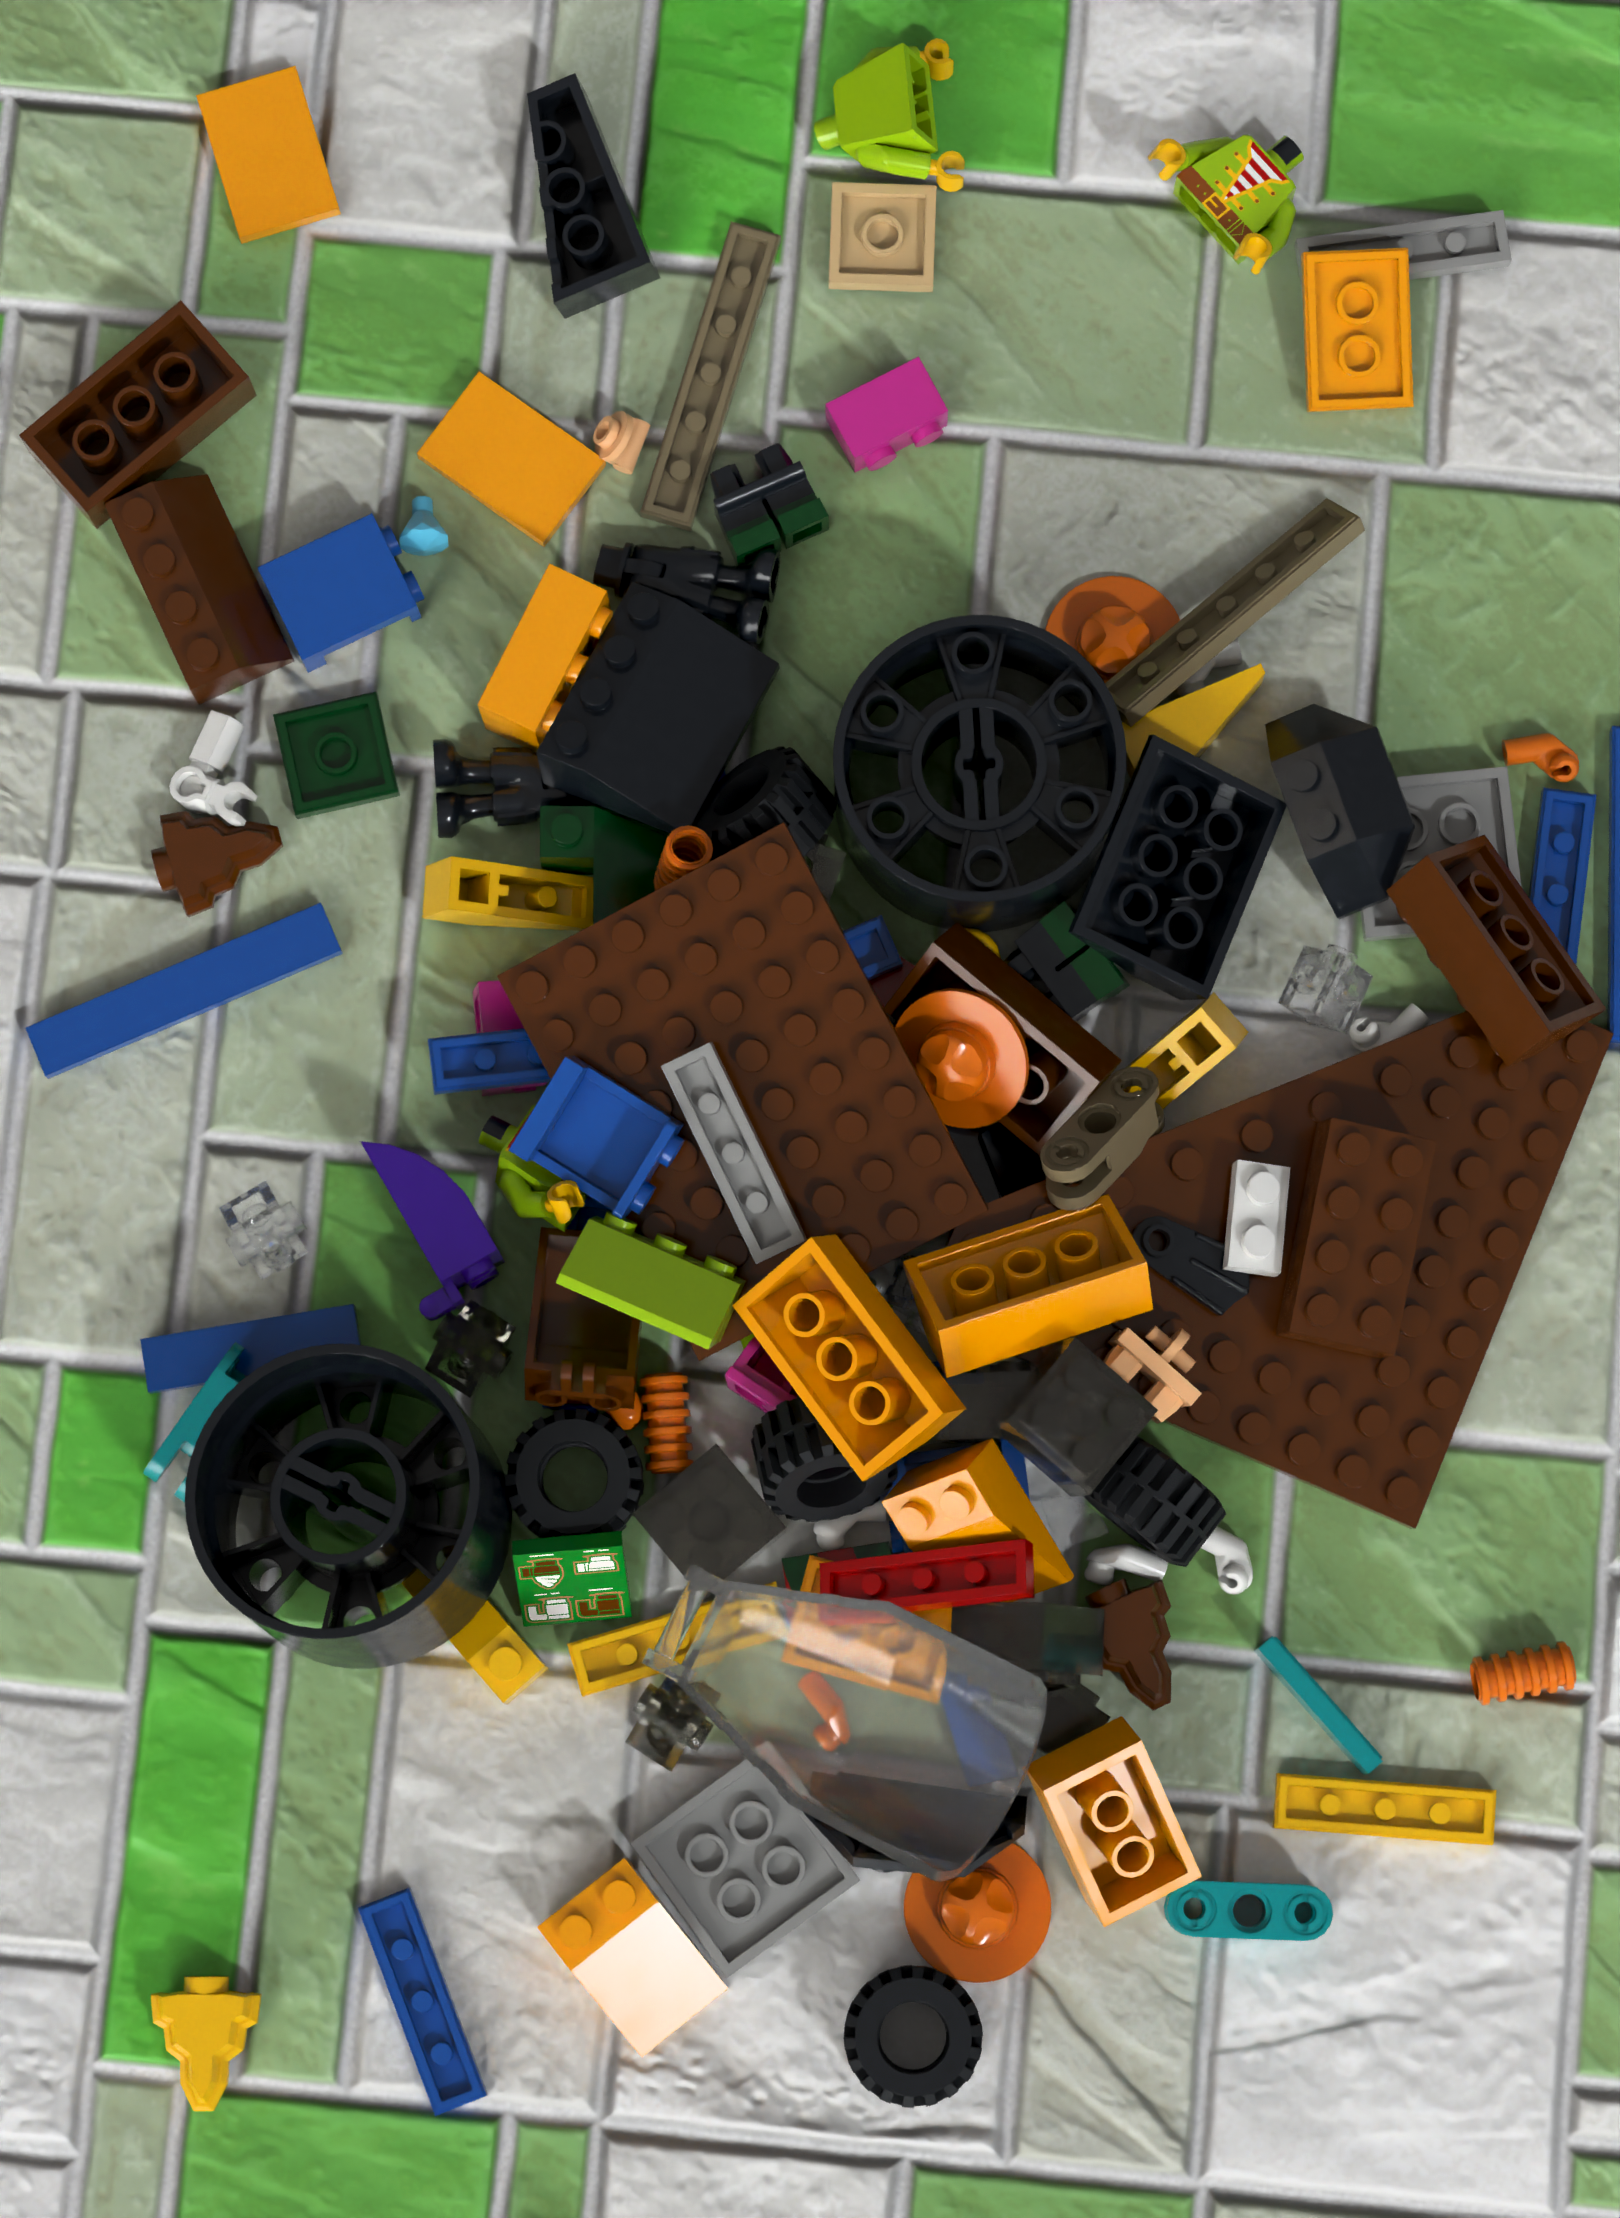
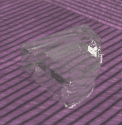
(1071, 1521)

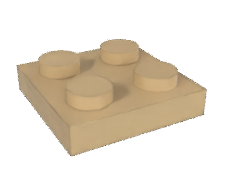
(882, 237)

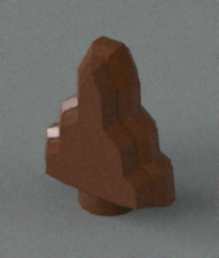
(208, 856)
(1136, 1638)

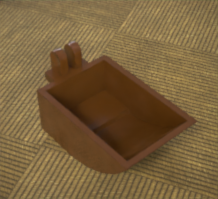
(576, 1344)

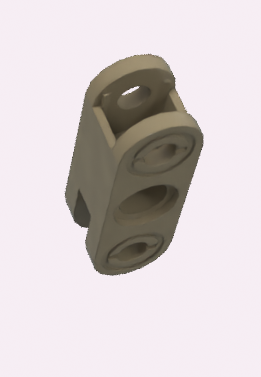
(1102, 1138)

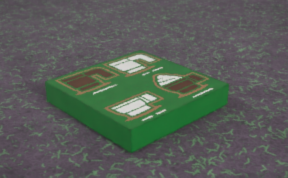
(572, 1578)

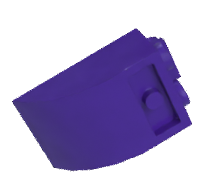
(441, 1223)

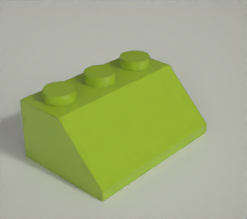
(652, 1280)

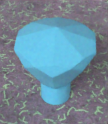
(423, 532)

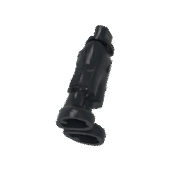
(692, 577)
(516, 785)

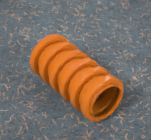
(683, 852)
(666, 1422)
(1523, 1673)

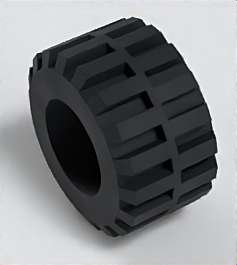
(764, 794)
(555, 1434)
(806, 1472)
(1158, 1503)
(921, 2085)

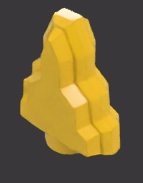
(205, 2032)

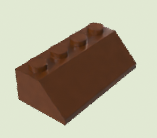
(199, 584)
(1494, 949)

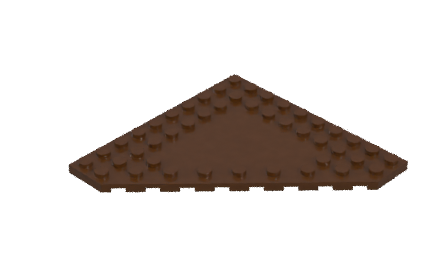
(1317, 1411)

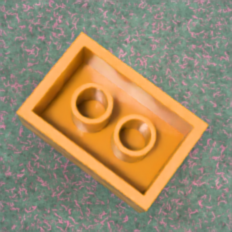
(544, 657)
(1113, 1821)

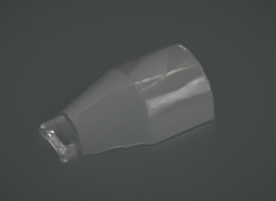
(861, 1714)

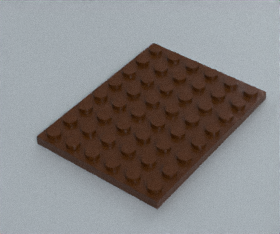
(766, 975)

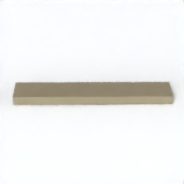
(710, 376)
(1232, 609)

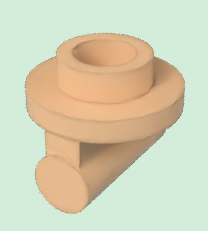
(620, 440)

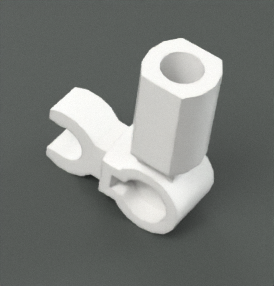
(197, 784)

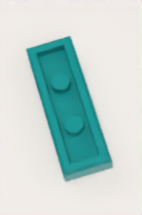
(1319, 1705)

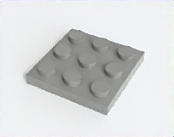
(1447, 812)
(743, 1866)

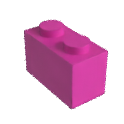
(887, 416)

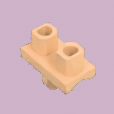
(1169, 1387)

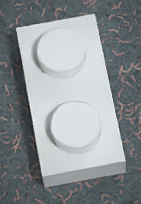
(1256, 1218)

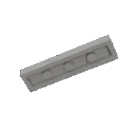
(1433, 245)
(734, 1152)

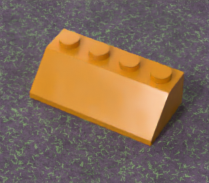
(1029, 1285)
(848, 1356)

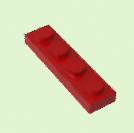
(937, 1576)

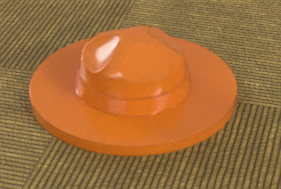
(1111, 621)
(965, 1055)
(981, 1922)

